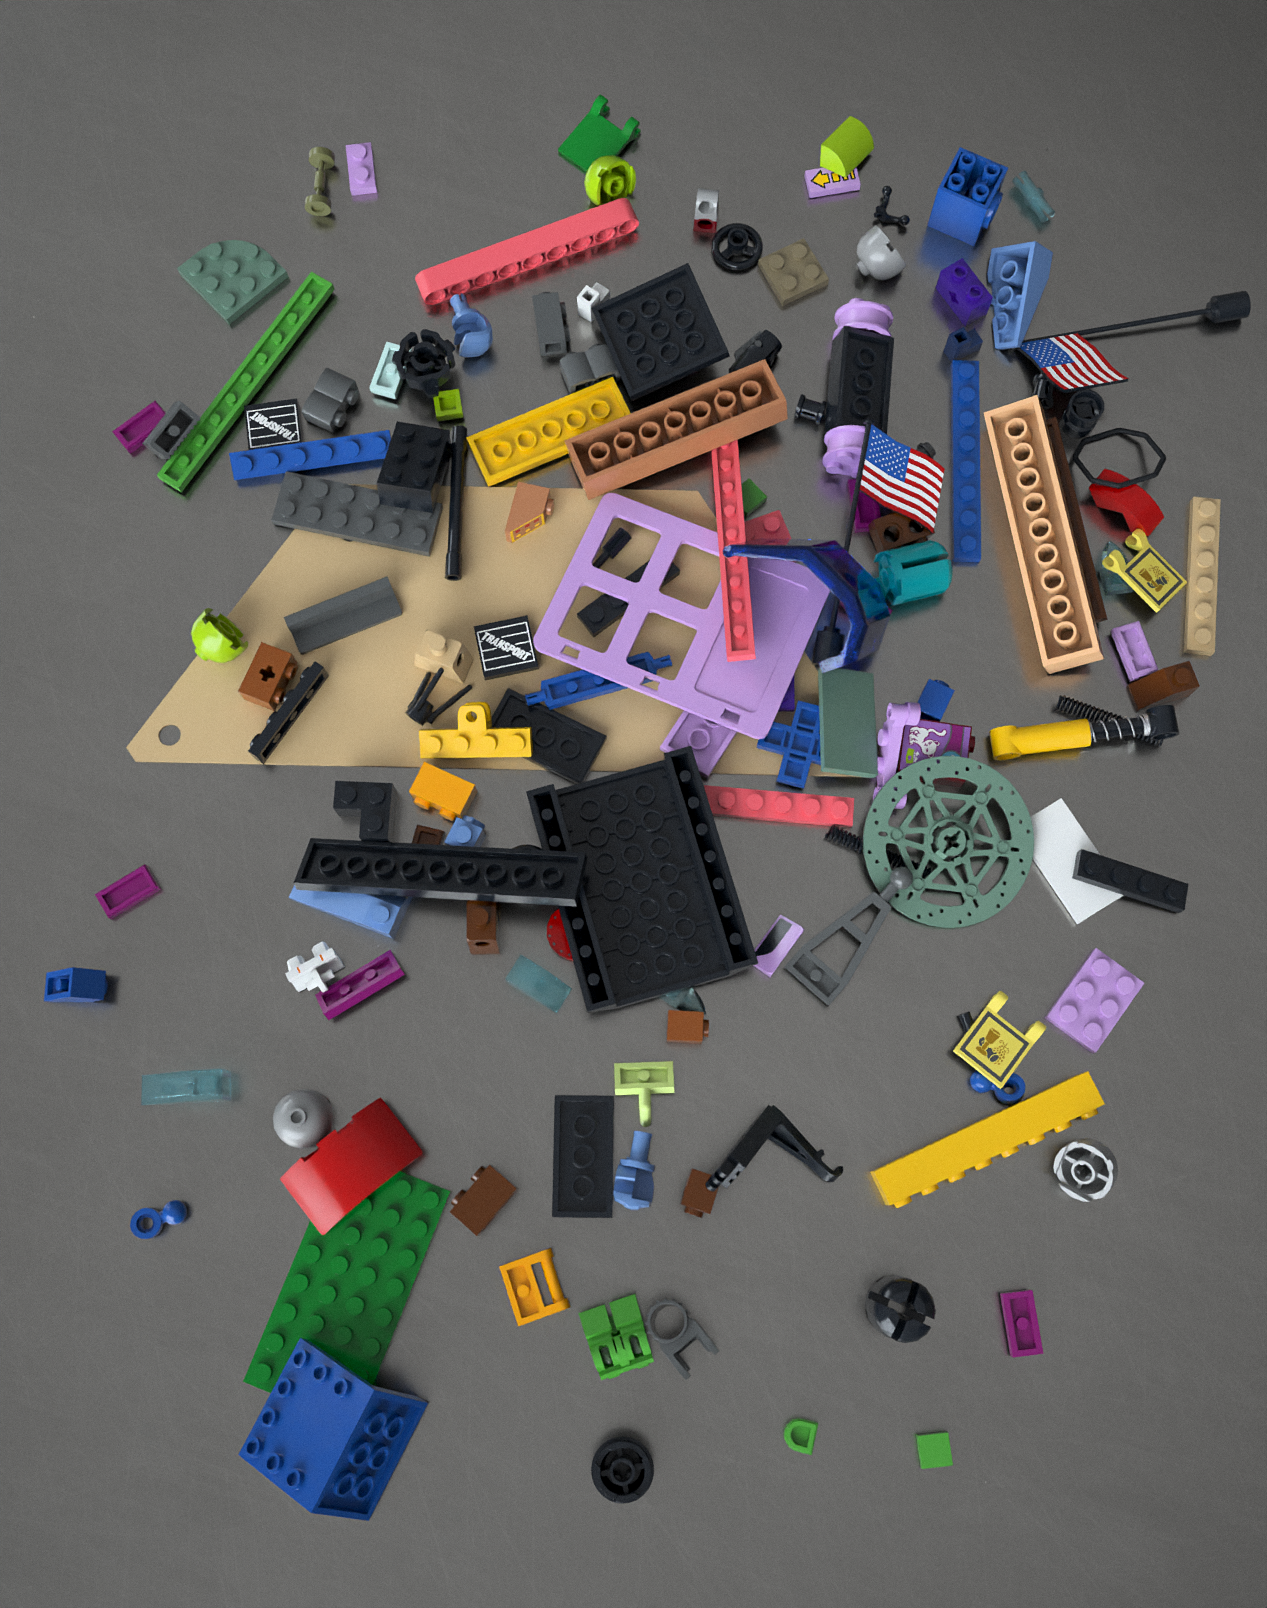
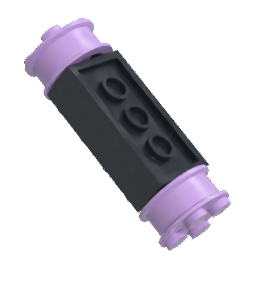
(857, 381)

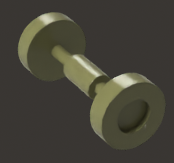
(317, 203)

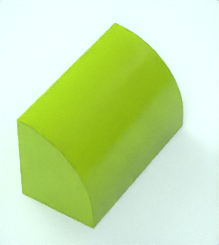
(846, 147)

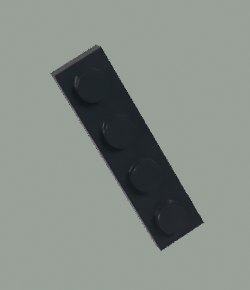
(609, 609)
(283, 719)
(1130, 881)

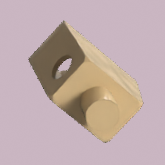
(443, 652)

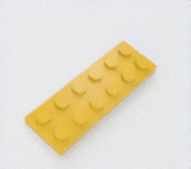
(542, 432)

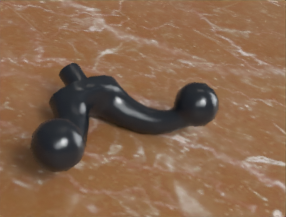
(882, 214)

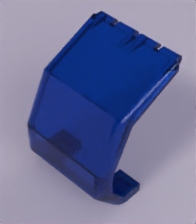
(843, 577)

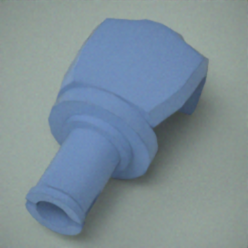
(471, 328)
(634, 1175)

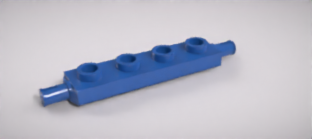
(586, 685)

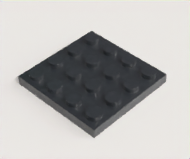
(660, 332)

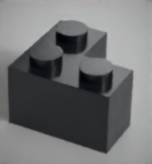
(371, 802)

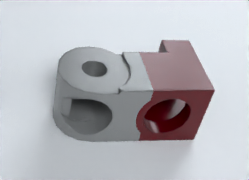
(706, 209)

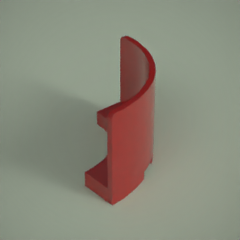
(350, 1165)

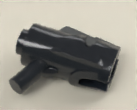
(759, 347)

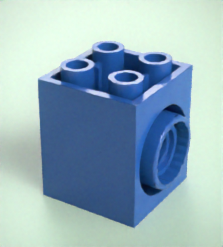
(968, 196)

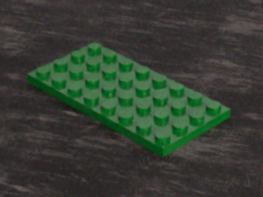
(353, 1281)

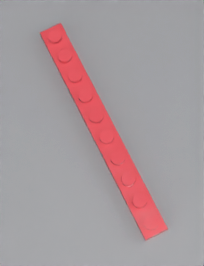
(733, 570)

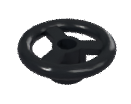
(737, 234)

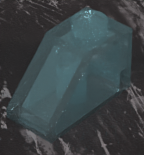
(538, 984)

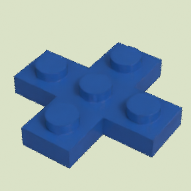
(796, 743)

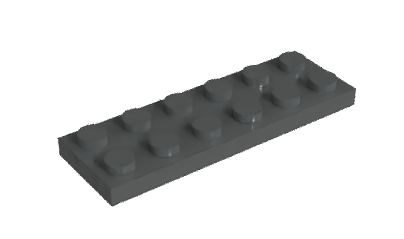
(353, 515)

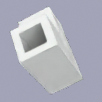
(589, 298)

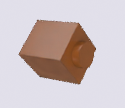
(686, 1027)

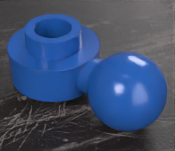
(983, 1085)
(172, 1213)

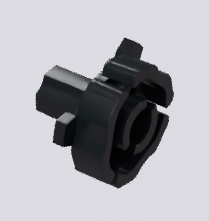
(426, 363)

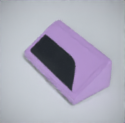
(776, 944)

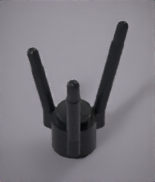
(420, 708)

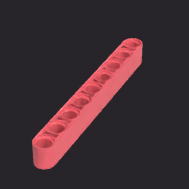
(527, 251)

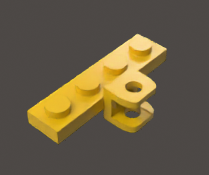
(475, 737)

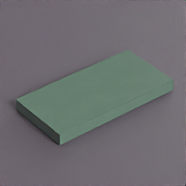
(847, 723)

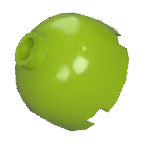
(609, 179)
(216, 638)

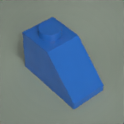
(75, 985)

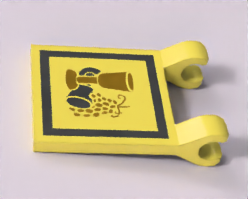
(1147, 572)
(994, 1044)

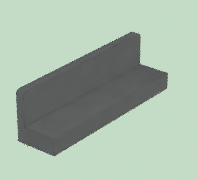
(343, 615)

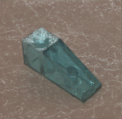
(186, 1087)

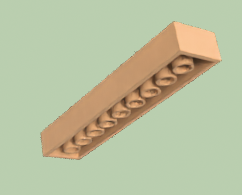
(1043, 536)

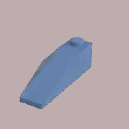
(371, 911)

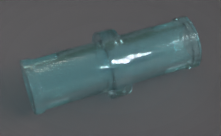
(1033, 196)

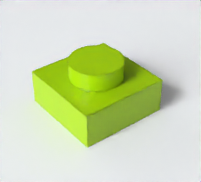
(448, 405)

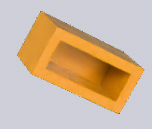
(443, 792)

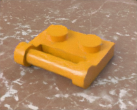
(524, 1289)

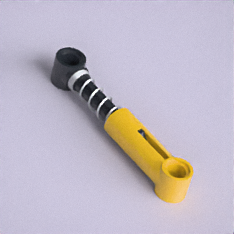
(1014, 741)

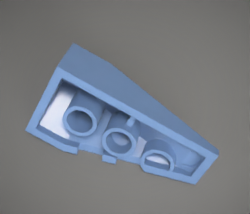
(1017, 283)

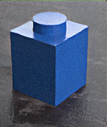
(934, 699)

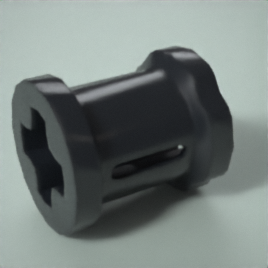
(1043, 390)
(810, 409)

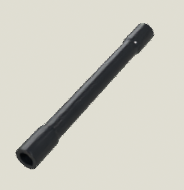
(453, 563)

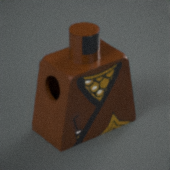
(483, 926)

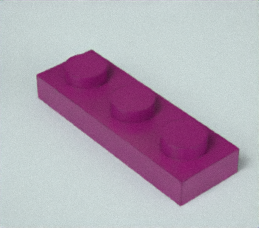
(359, 984)

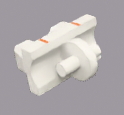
(316, 970)

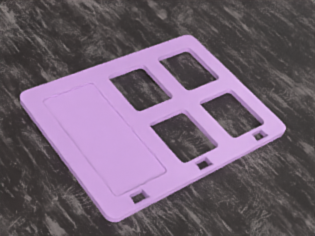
(784, 614)

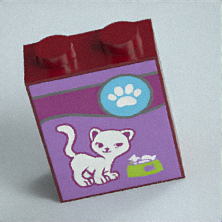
(933, 740)

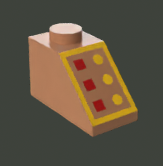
(528, 510)

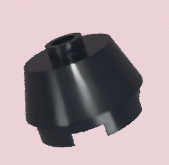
(622, 1470)

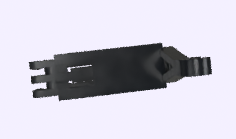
(778, 1128)

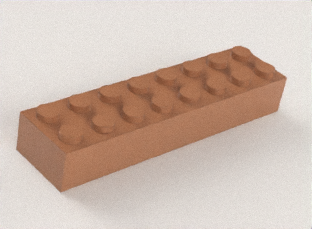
(677, 429)

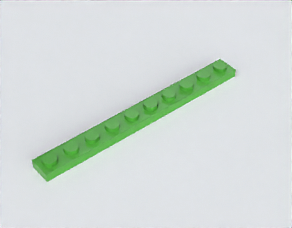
(246, 382)

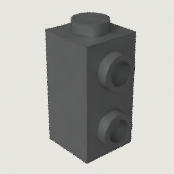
(549, 323)

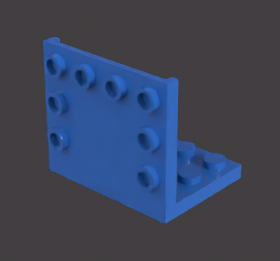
(330, 1435)

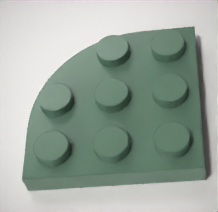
(232, 276)

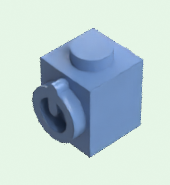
(466, 832)

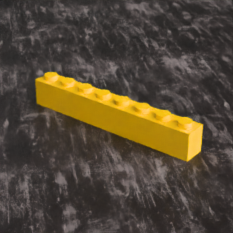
(986, 1139)

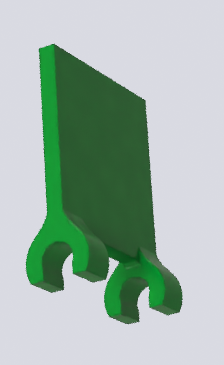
(597, 136)

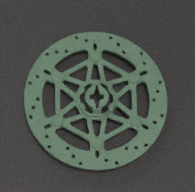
(1019, 839)

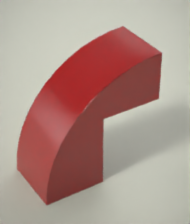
(1132, 501)

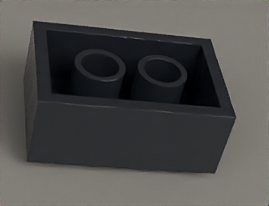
(414, 467)

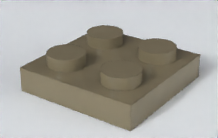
(793, 272)

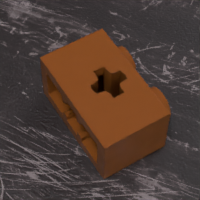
(267, 663)

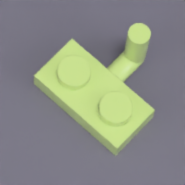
(644, 1079)

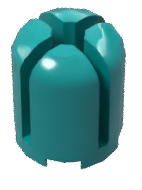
(914, 572)

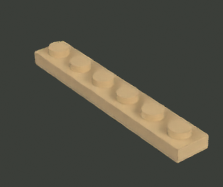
(1202, 576)

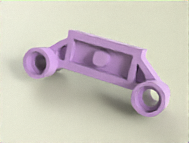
(890, 740)

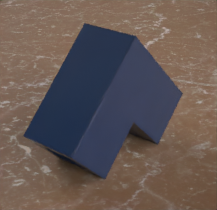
(962, 344)

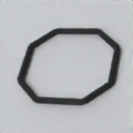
(1127, 483)

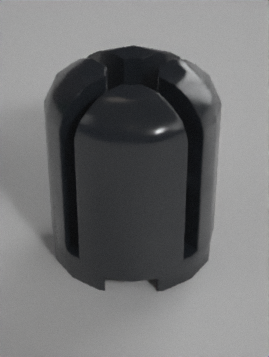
(912, 1296)

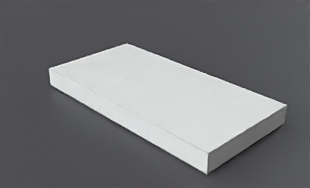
(1055, 850)

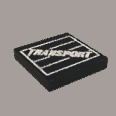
(273, 424)
(506, 647)

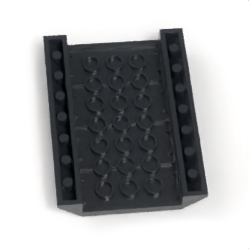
(655, 885)

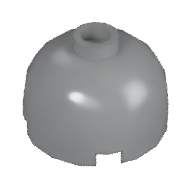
(878, 256)
(303, 1118)
(1086, 1169)

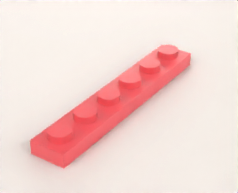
(780, 806)

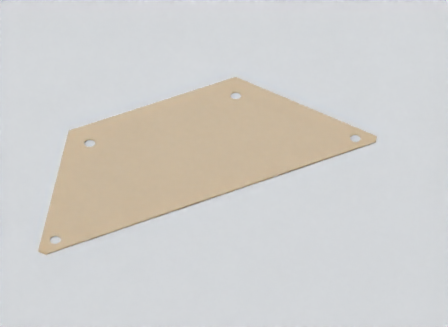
(373, 676)

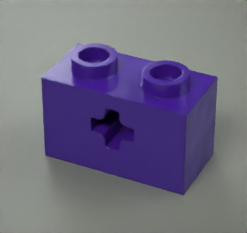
(963, 292)

